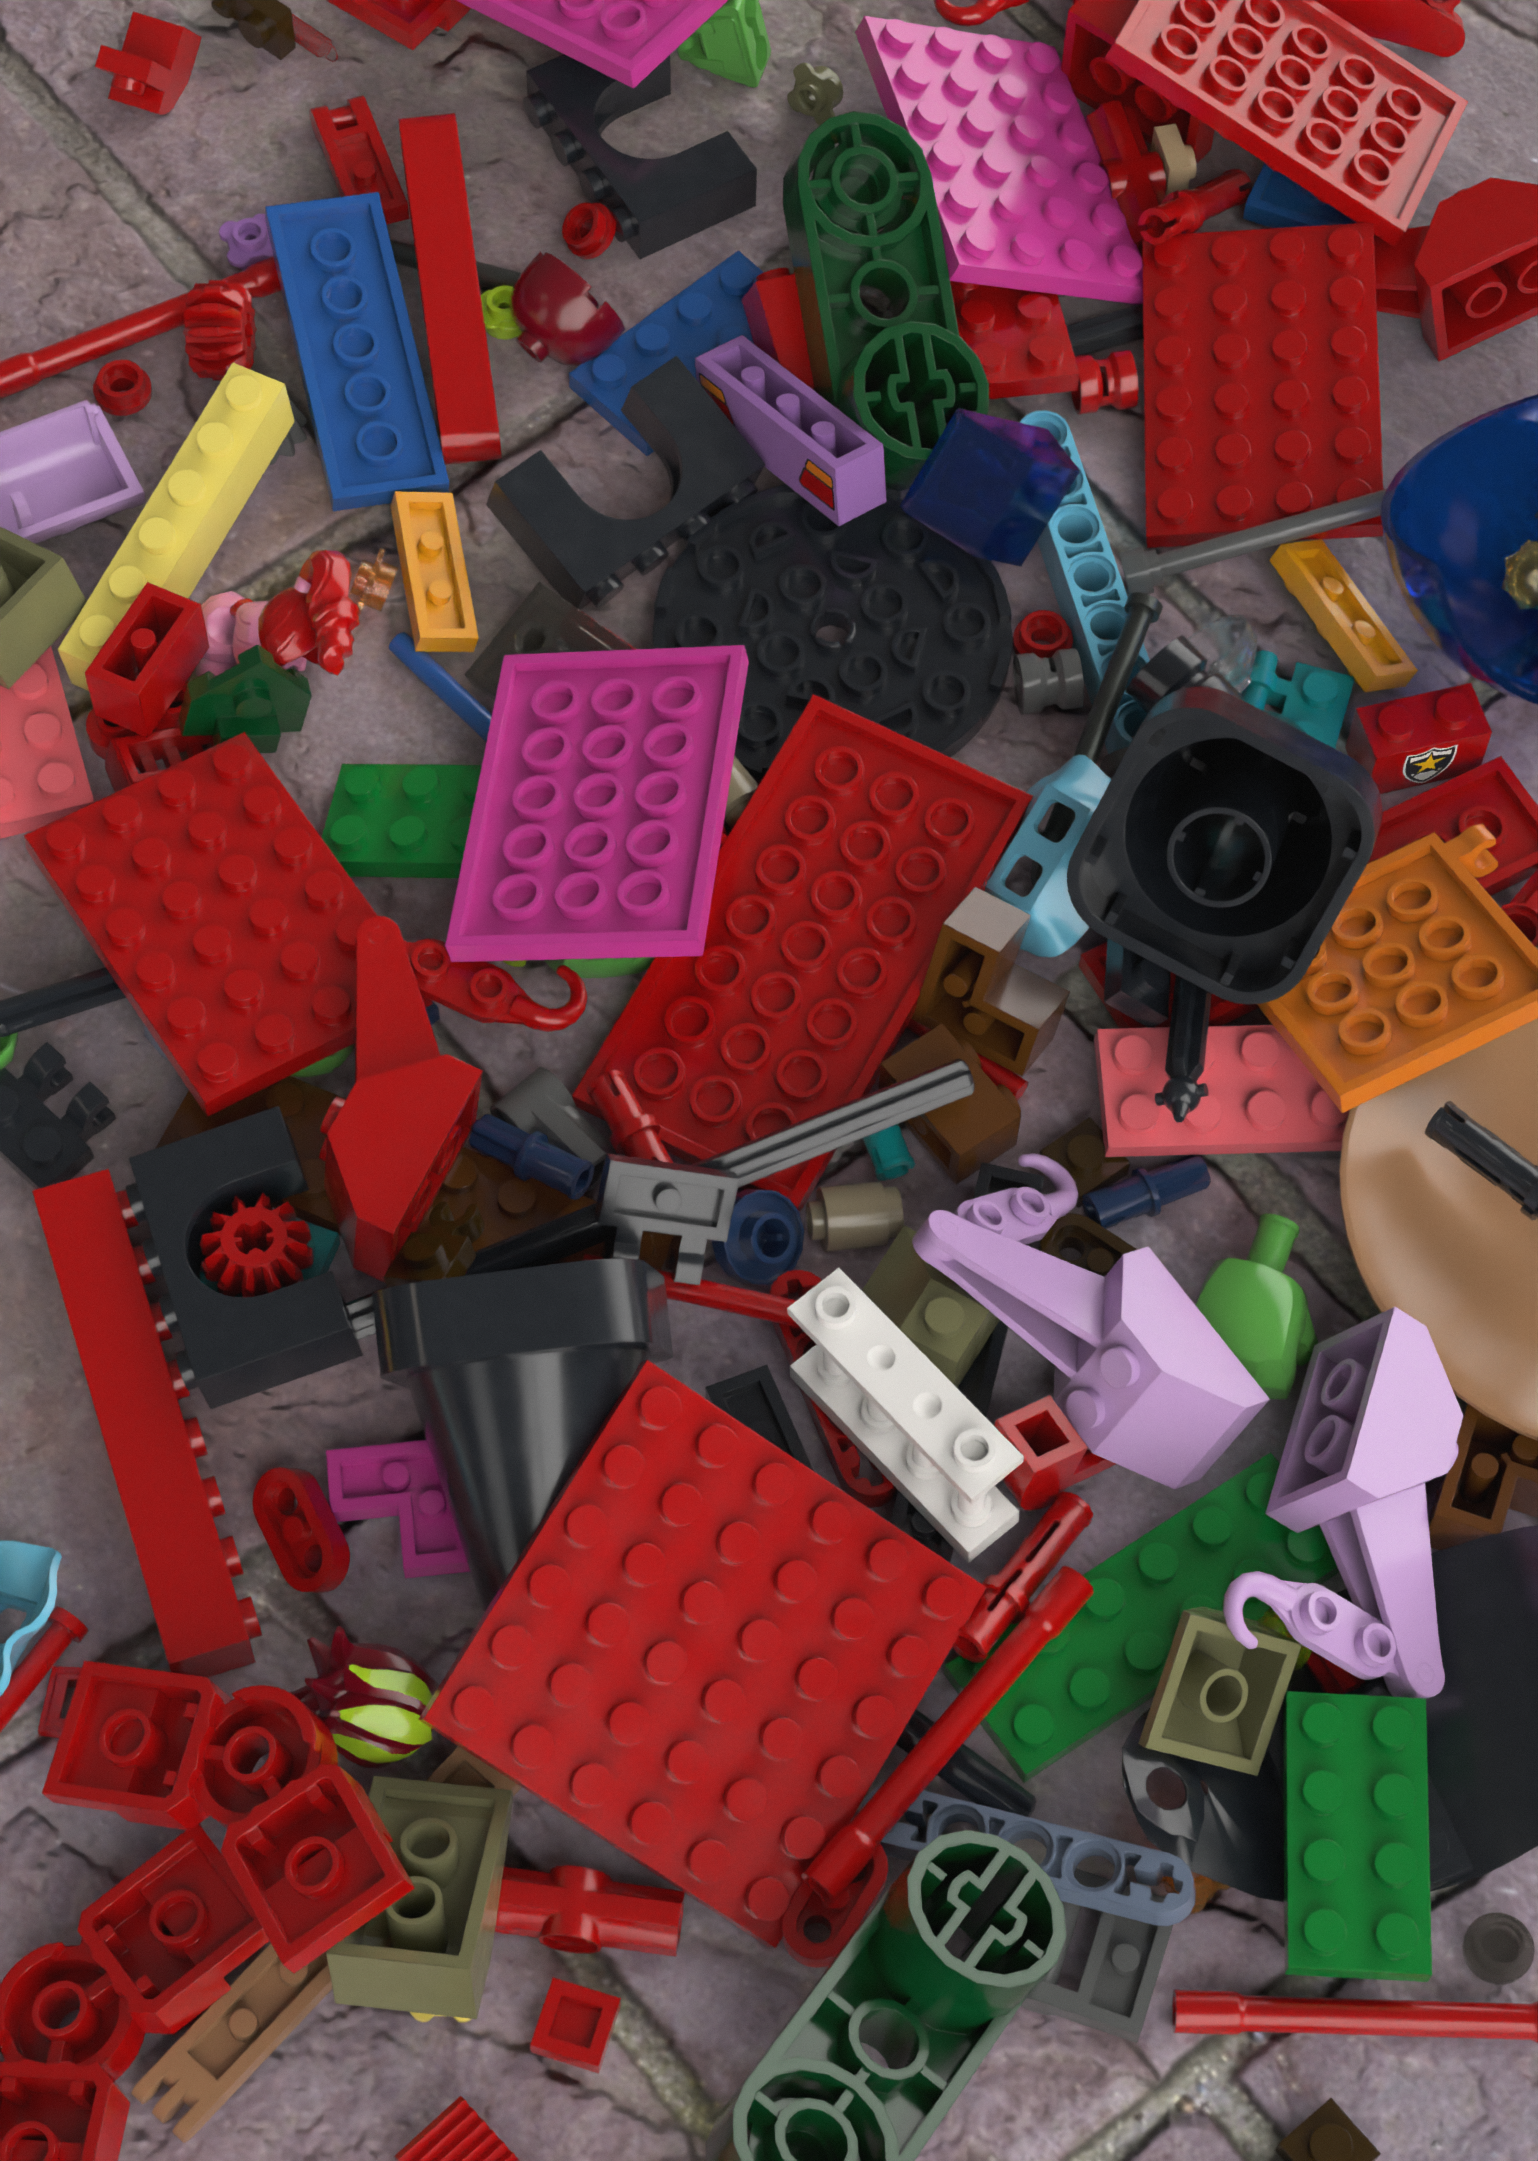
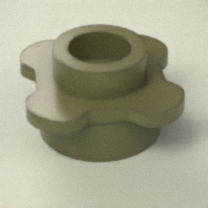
(815, 91)

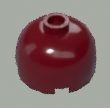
(560, 314)

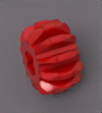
(219, 328)
(255, 1231)

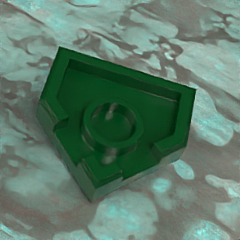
(249, 699)

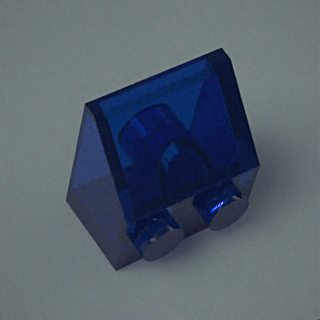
(991, 485)

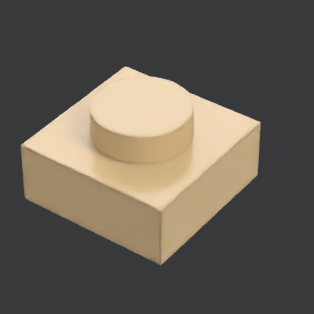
(1176, 157)

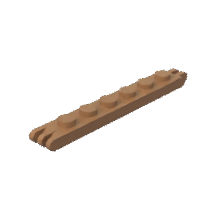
(259, 2009)

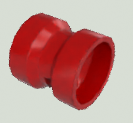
(1106, 382)

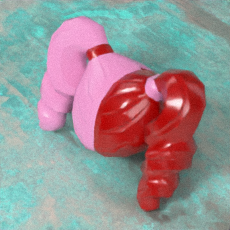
(295, 625)

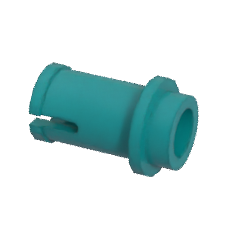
(889, 1153)

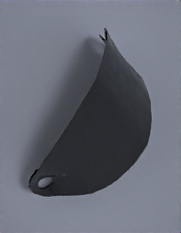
(1477, 1735)

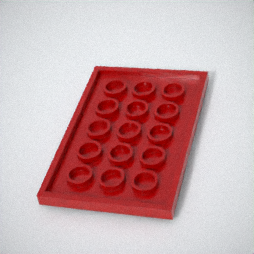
(1300, 97)
(1259, 379)
(215, 918)

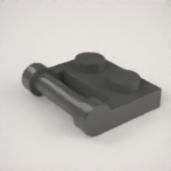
(1116, 1975)

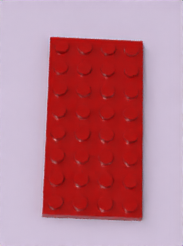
(810, 940)

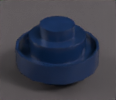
(762, 1238)

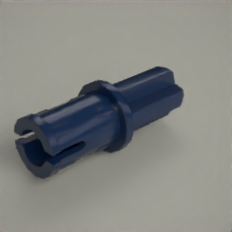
(531, 1156)
(1146, 1191)

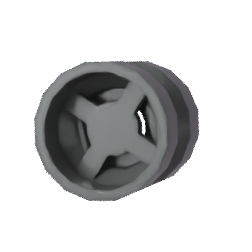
(1048, 681)

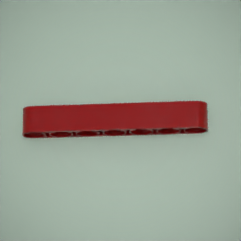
(449, 289)

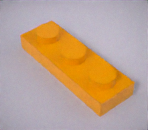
(434, 572)
(1343, 615)

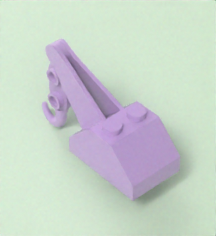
(1128, 1349)
(1356, 1462)

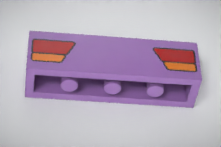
(795, 430)

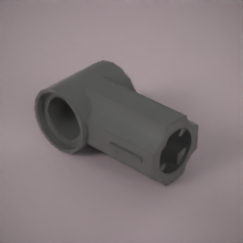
(547, 1107)

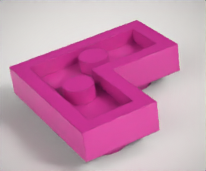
(400, 1483)

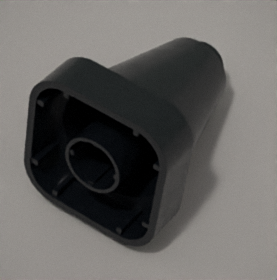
(1225, 845)
(516, 1384)

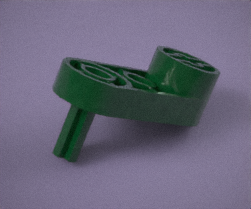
(885, 374)
(907, 1999)

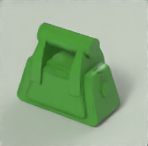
(731, 43)

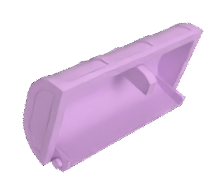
(63, 473)

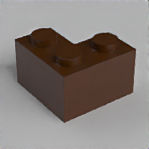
(981, 990)
(1490, 1475)

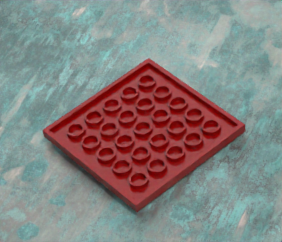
(704, 1652)

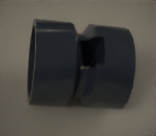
(1172, 669)

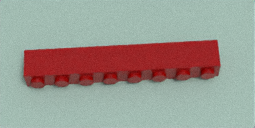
(144, 1428)

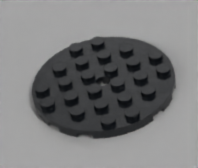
(918, 611)

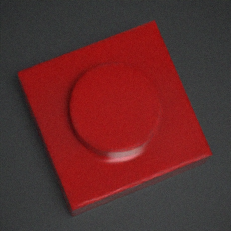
(575, 2025)

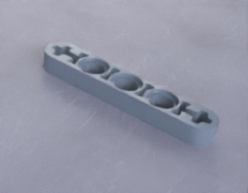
(1064, 1852)

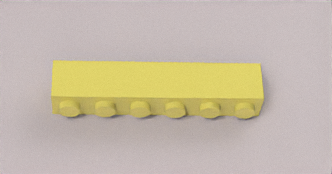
(188, 508)

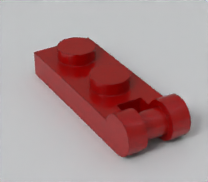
(359, 155)

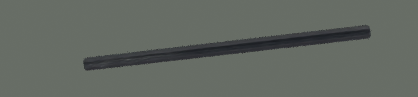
(749, 1162)

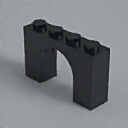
(649, 198)
(592, 553)
(231, 1341)

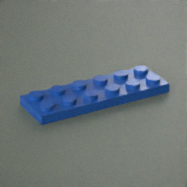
(355, 350)

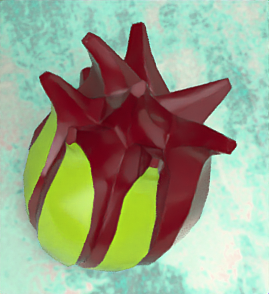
(369, 1699)

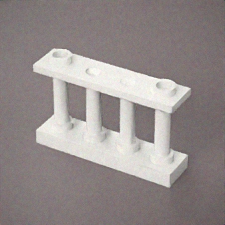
(904, 1415)

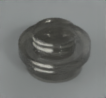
(1498, 1948)

